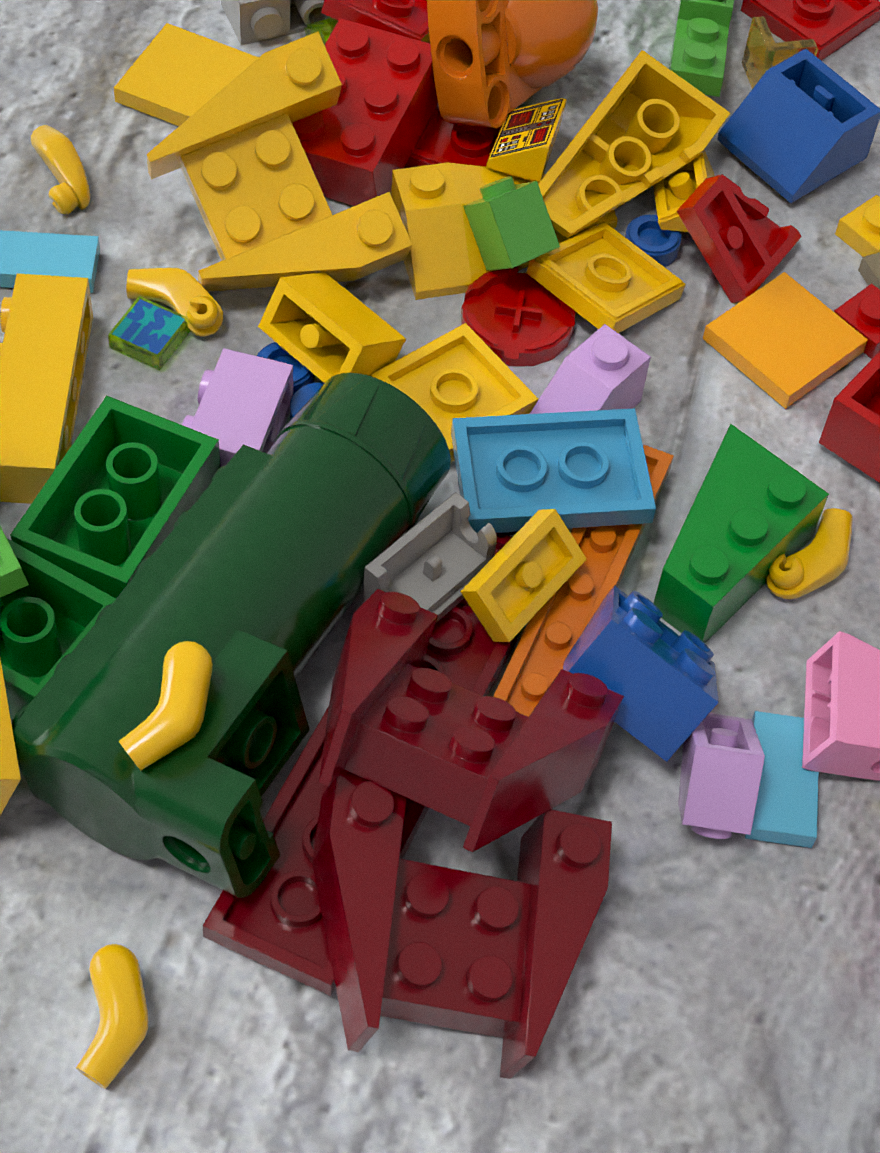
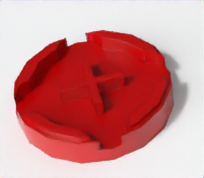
(517, 317)

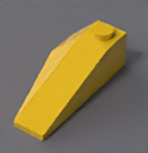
(631, 141)
(432, 210)

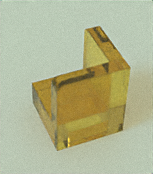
(763, 53)

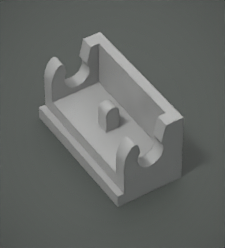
(434, 558)

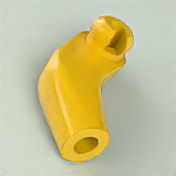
(65, 165)
(180, 292)
(816, 563)
(179, 709)
(122, 1013)

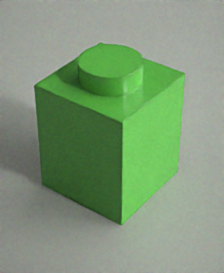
(511, 224)

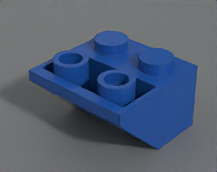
(801, 126)
(661, 674)

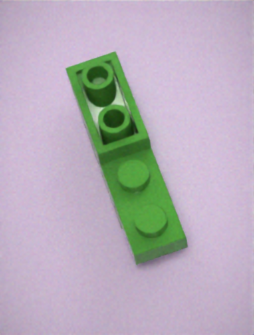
(701, 43)

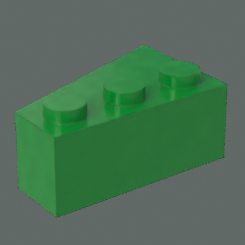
(735, 530)

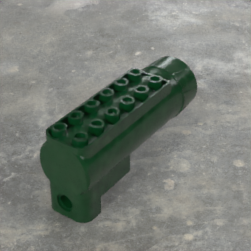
(258, 583)

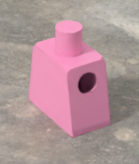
(843, 709)

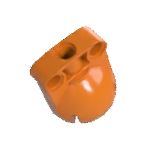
(503, 52)

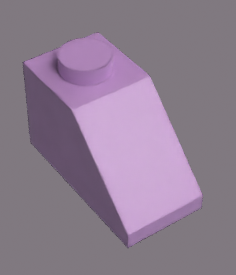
(597, 375)
(720, 776)

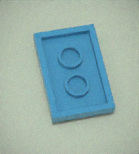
(572, 462)

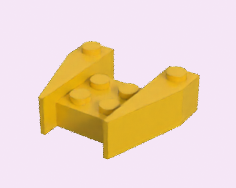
(259, 183)

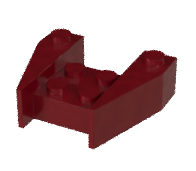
(449, 744)
(449, 940)

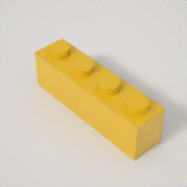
(40, 378)

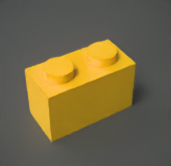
(328, 327)

